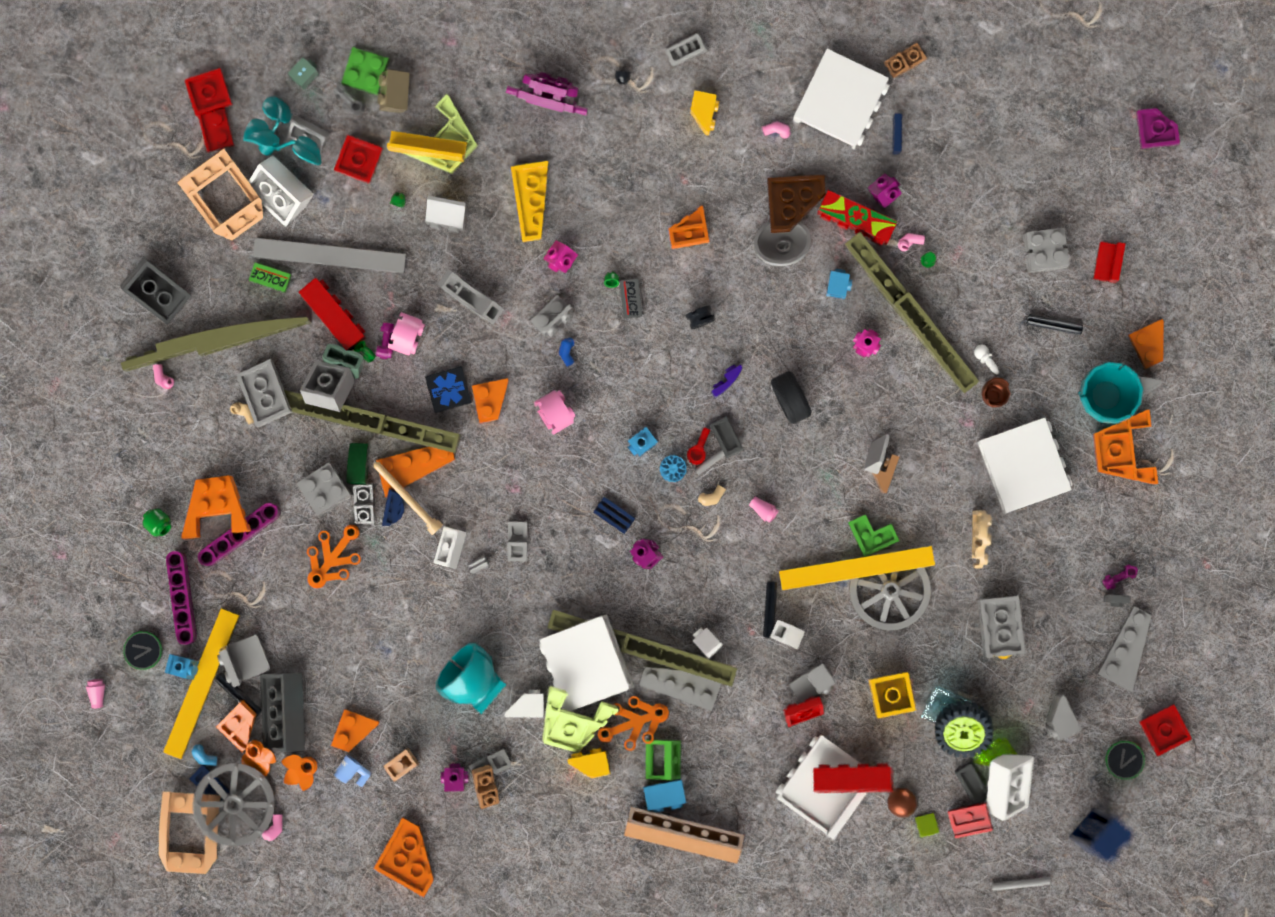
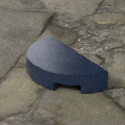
(393, 509)

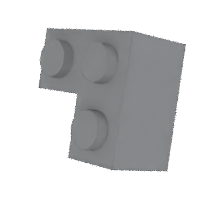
(812, 683)

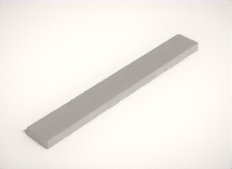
(329, 255)

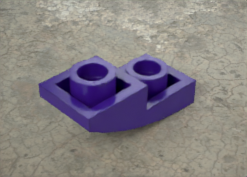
(731, 376)

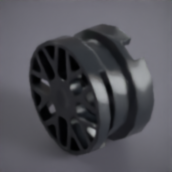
(700, 314)

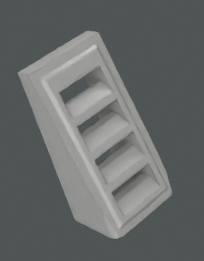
(703, 48)

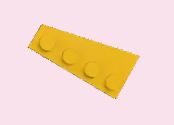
(530, 194)

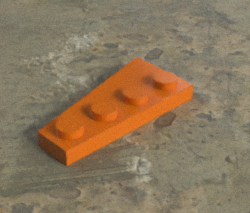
(414, 465)

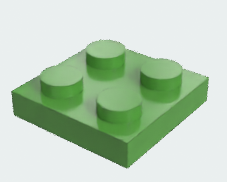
(364, 70)

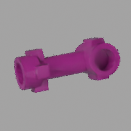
(383, 351)
(1129, 571)

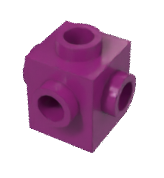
(885, 190)
(646, 553)
(454, 785)

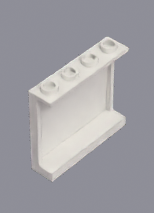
(842, 98)
(1025, 465)
(586, 663)
(823, 810)

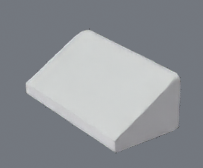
(450, 547)

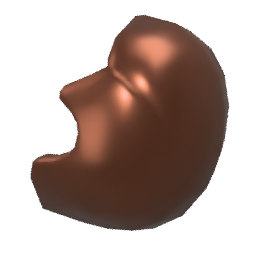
(995, 392)
(902, 802)

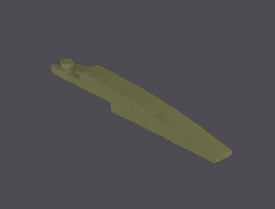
(911, 313)
(213, 341)
(378, 424)
(656, 652)

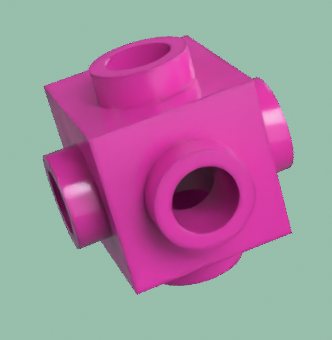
(560, 257)
(863, 349)

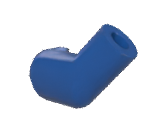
(564, 351)

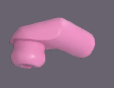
(777, 127)
(908, 239)
(160, 378)
(275, 830)

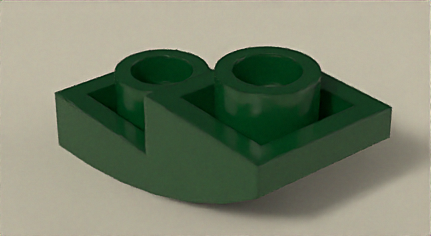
(357, 463)

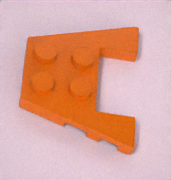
(1116, 450)
(214, 498)

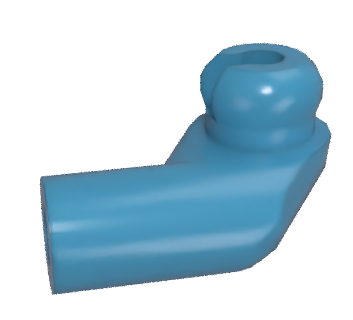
(201, 757)

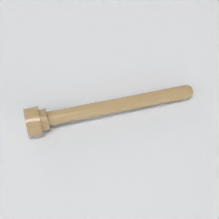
(432, 524)

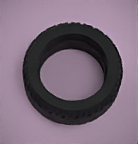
(791, 397)

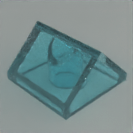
(938, 700)

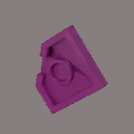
(1156, 129)

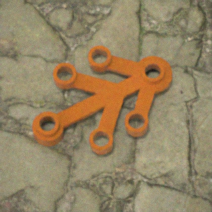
(331, 559)
(636, 722)

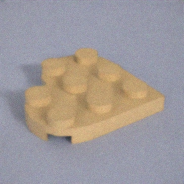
(980, 537)

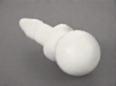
(982, 353)

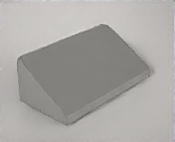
(303, 128)
(1149, 384)
(876, 454)

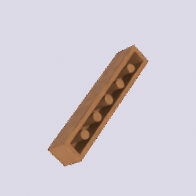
(684, 835)

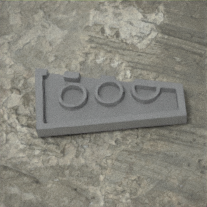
(1126, 652)
(681, 686)

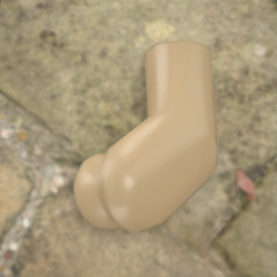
(242, 409)
(713, 498)

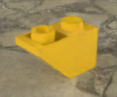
(702, 110)
(591, 764)

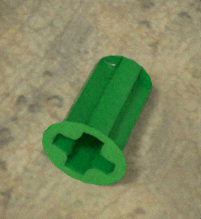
(928, 259)
(362, 349)

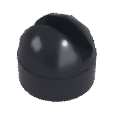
(622, 77)

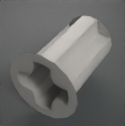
(478, 564)

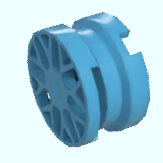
(672, 468)

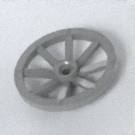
(885, 594)
(238, 805)

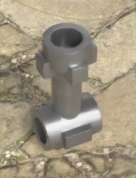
(357, 107)

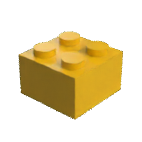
(892, 695)

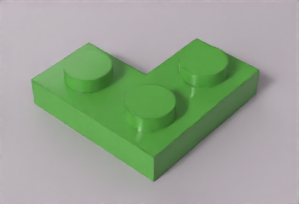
(869, 540)

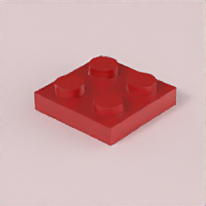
(208, 92)
(358, 159)
(809, 709)
(1165, 730)

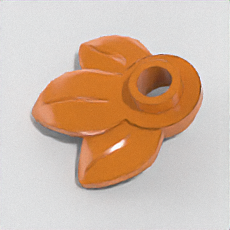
(259, 760)
(297, 772)

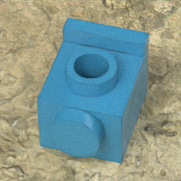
(182, 666)

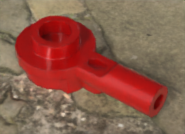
(696, 453)

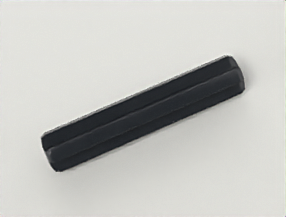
(1054, 324)
(770, 606)
(236, 693)

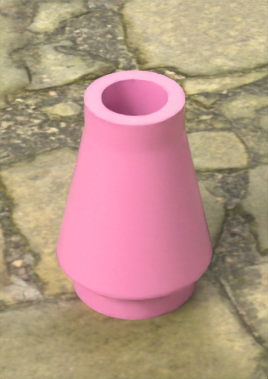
(764, 509)
(95, 691)

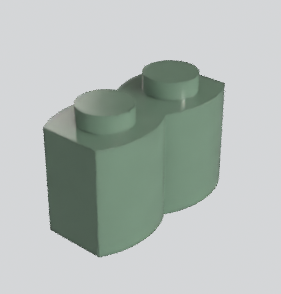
(337, 355)

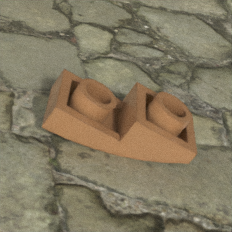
(905, 60)
(484, 786)

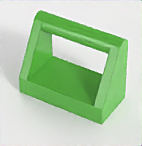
(672, 760)

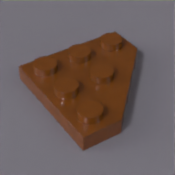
(792, 199)

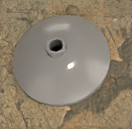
(770, 245)

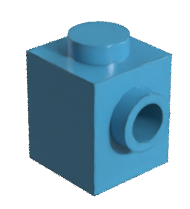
(838, 284)
(642, 442)

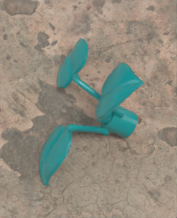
(260, 134)

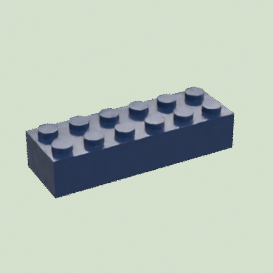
(1102, 835)

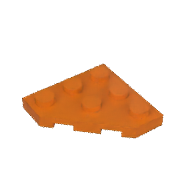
(407, 859)

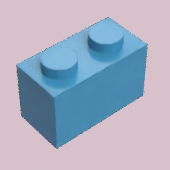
(665, 795)

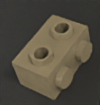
(394, 91)

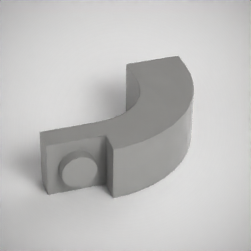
(470, 297)

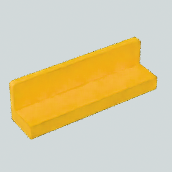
(427, 146)

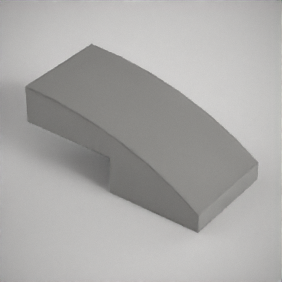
(517, 540)
(498, 761)

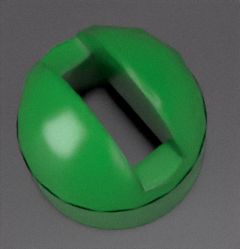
(398, 200)
(611, 279)

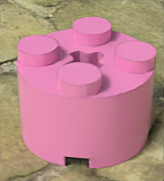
(406, 334)
(554, 411)

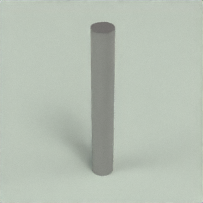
(712, 460)
(1020, 883)

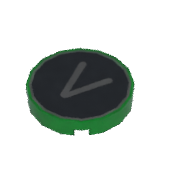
(143, 650)
(1124, 760)

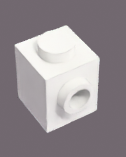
(787, 634)

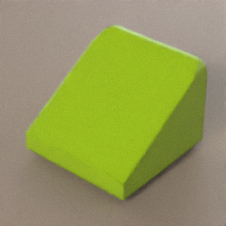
(927, 825)

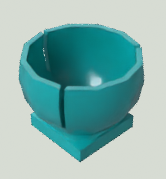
(1111, 392)
(475, 684)

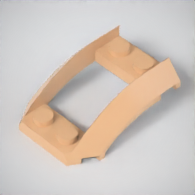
(207, 173)
(186, 861)

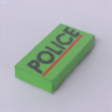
(270, 277)

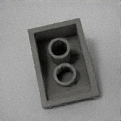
(155, 290)

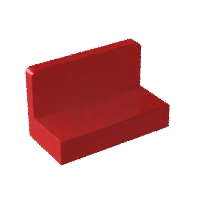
(1109, 262)

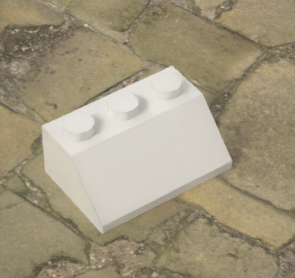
(280, 190)
(1009, 785)

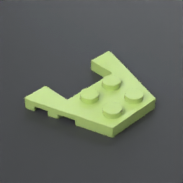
(453, 130)
(570, 729)

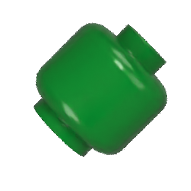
(156, 522)

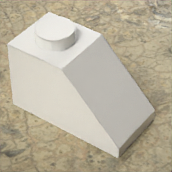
(706, 642)
(528, 705)

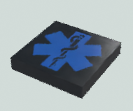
(448, 389)

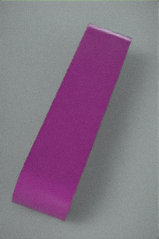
(229, 536)
(187, 605)

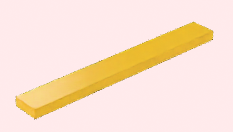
(857, 568)
(200, 685)

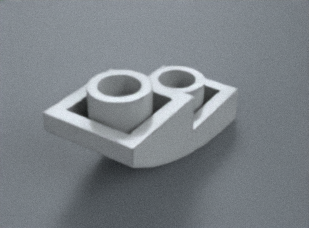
(363, 503)

